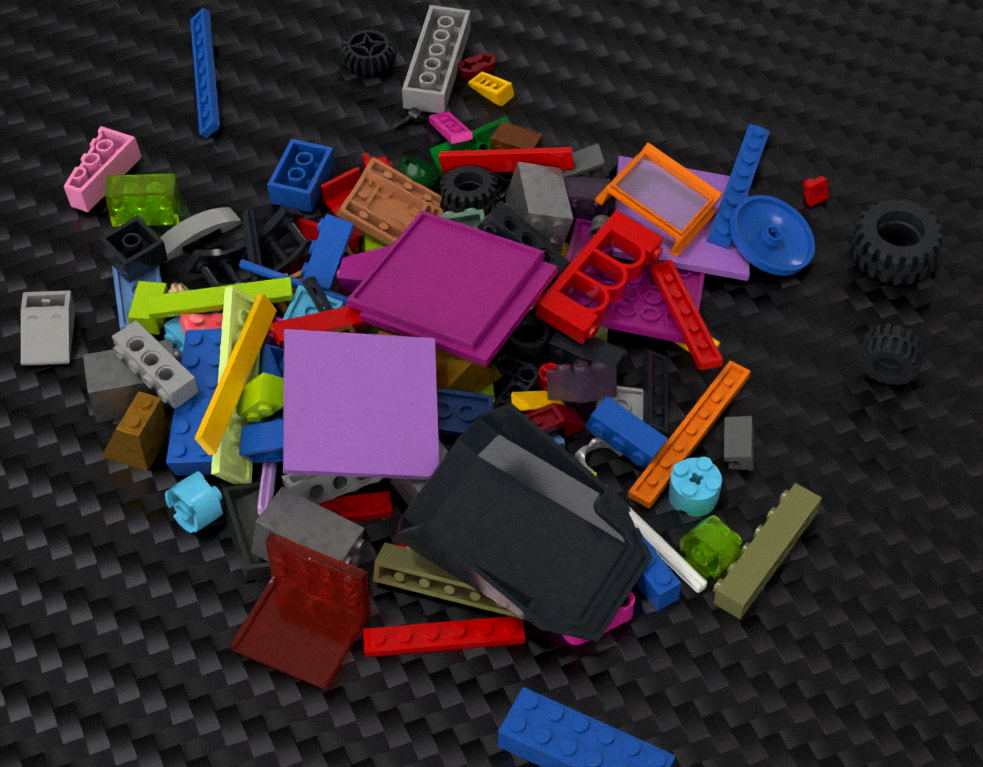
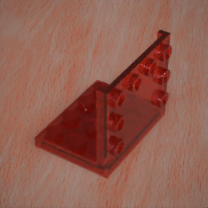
(305, 613)

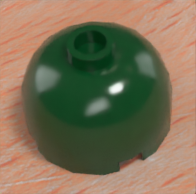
(419, 172)

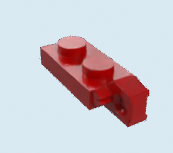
(362, 506)

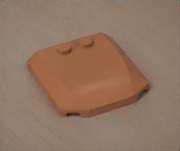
(387, 202)

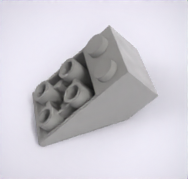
(47, 327)

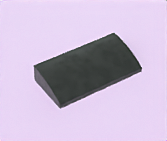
(241, 513)

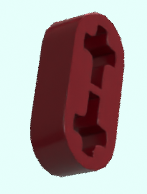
(474, 65)

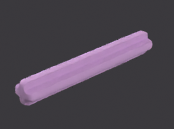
(267, 485)

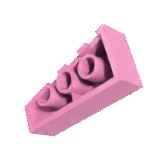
(109, 155)

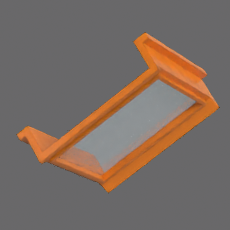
(664, 195)

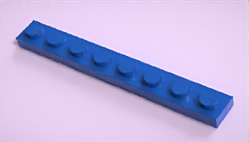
(204, 73)
(738, 183)

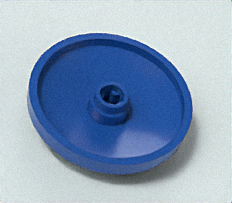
(772, 235)

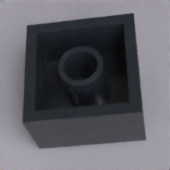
(133, 249)

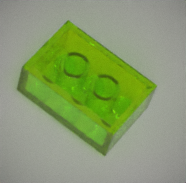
(149, 196)

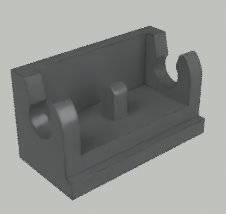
(739, 442)

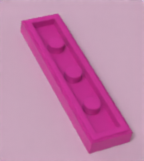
(450, 127)

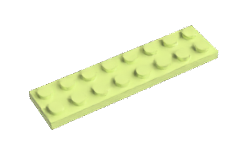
(227, 462)

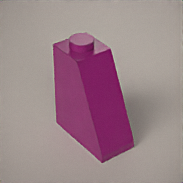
(357, 267)

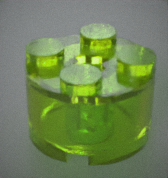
(711, 547)

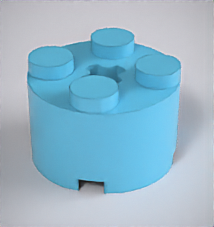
(695, 486)
(194, 502)

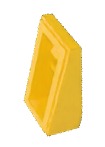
(494, 89)

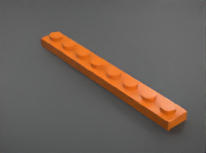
(689, 434)

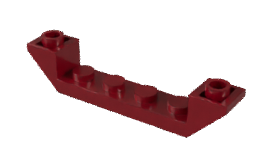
(557, 417)

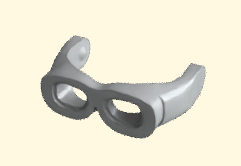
(594, 444)

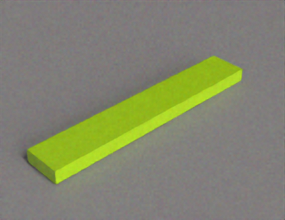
(212, 298)

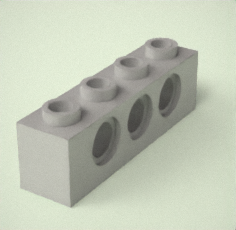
(154, 364)
(326, 487)

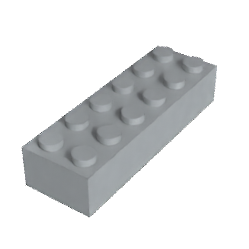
(436, 59)

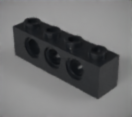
(507, 224)

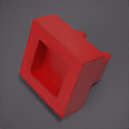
(815, 190)

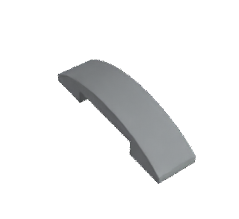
(197, 227)

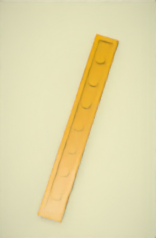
(235, 375)

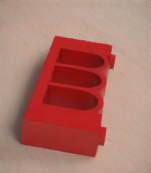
(581, 321)

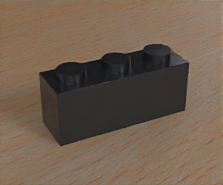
(567, 350)

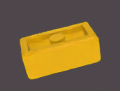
(531, 400)

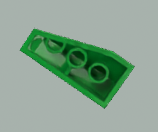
(480, 141)

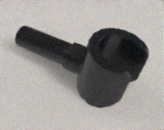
(413, 114)

